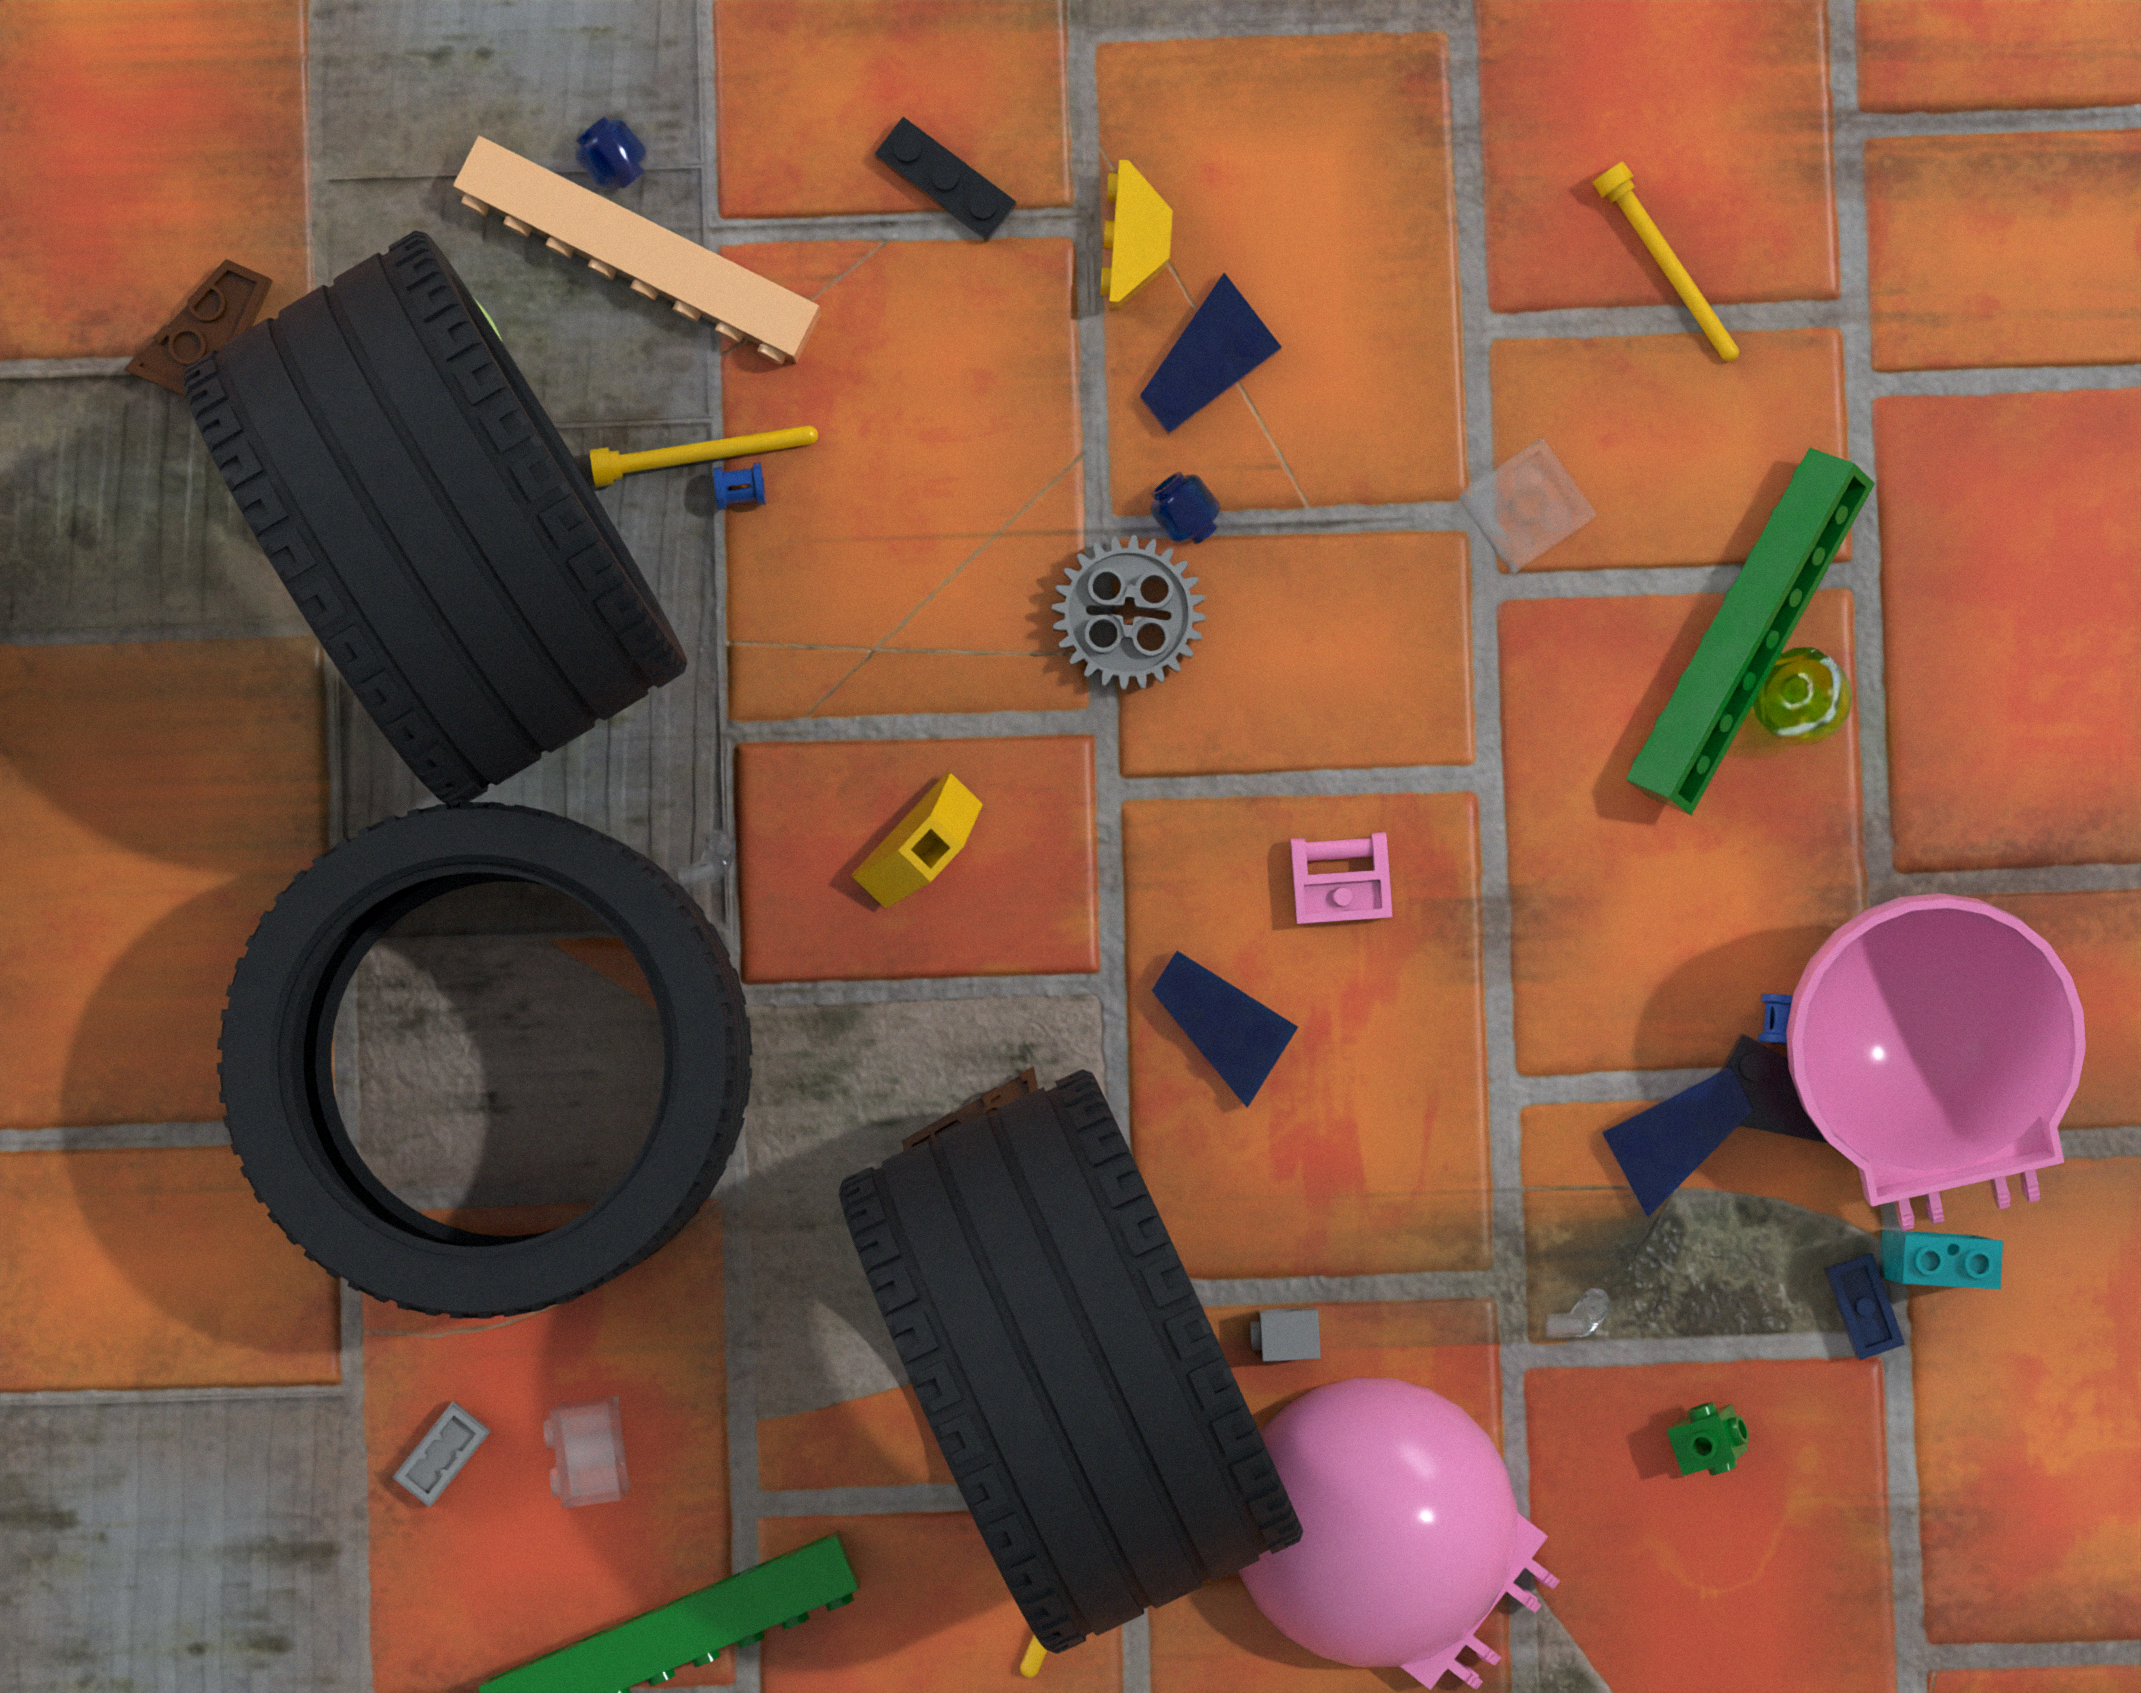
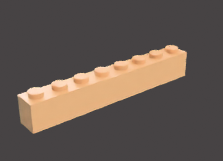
(636, 250)

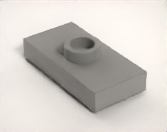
(442, 1453)

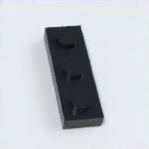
(945, 179)

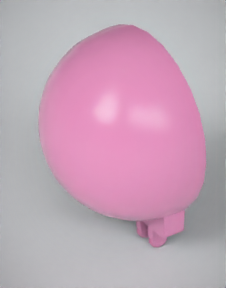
(1937, 1049)
(1400, 1527)

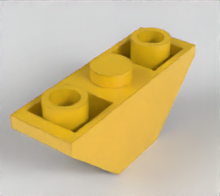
(1137, 235)
(920, 843)

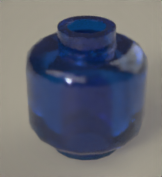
(610, 153)
(1185, 508)

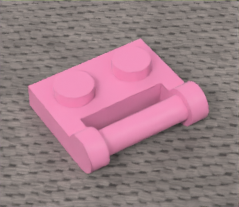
(1345, 894)

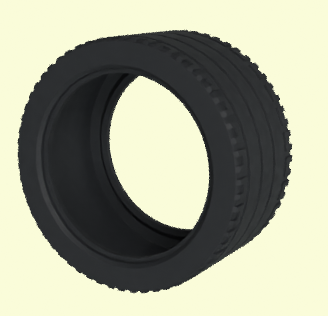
(431, 521)
(282, 1081)
(1066, 1363)

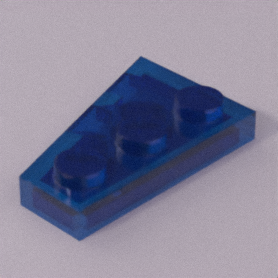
(1209, 358)
(1224, 1023)
(1676, 1135)

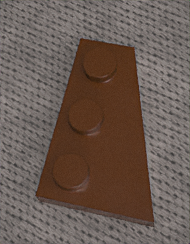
(213, 316)

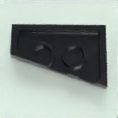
(1770, 1090)

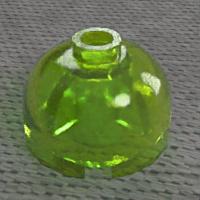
(1804, 697)

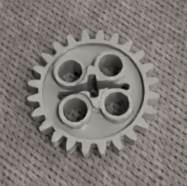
(1125, 656)

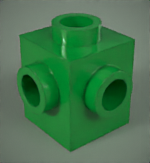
(1709, 1439)

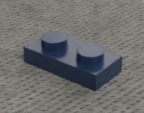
(1864, 1306)

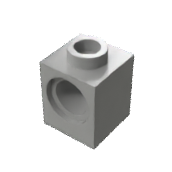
(1286, 1334)

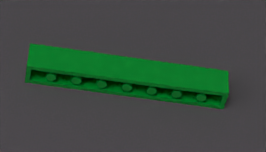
(1750, 630)
(693, 1625)

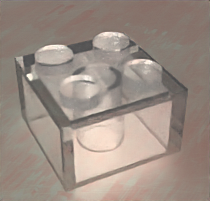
(1527, 506)
(587, 1452)

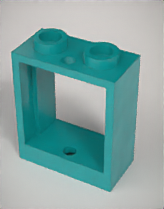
(1941, 1259)

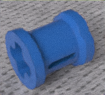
(727, 496)
(1776, 1018)

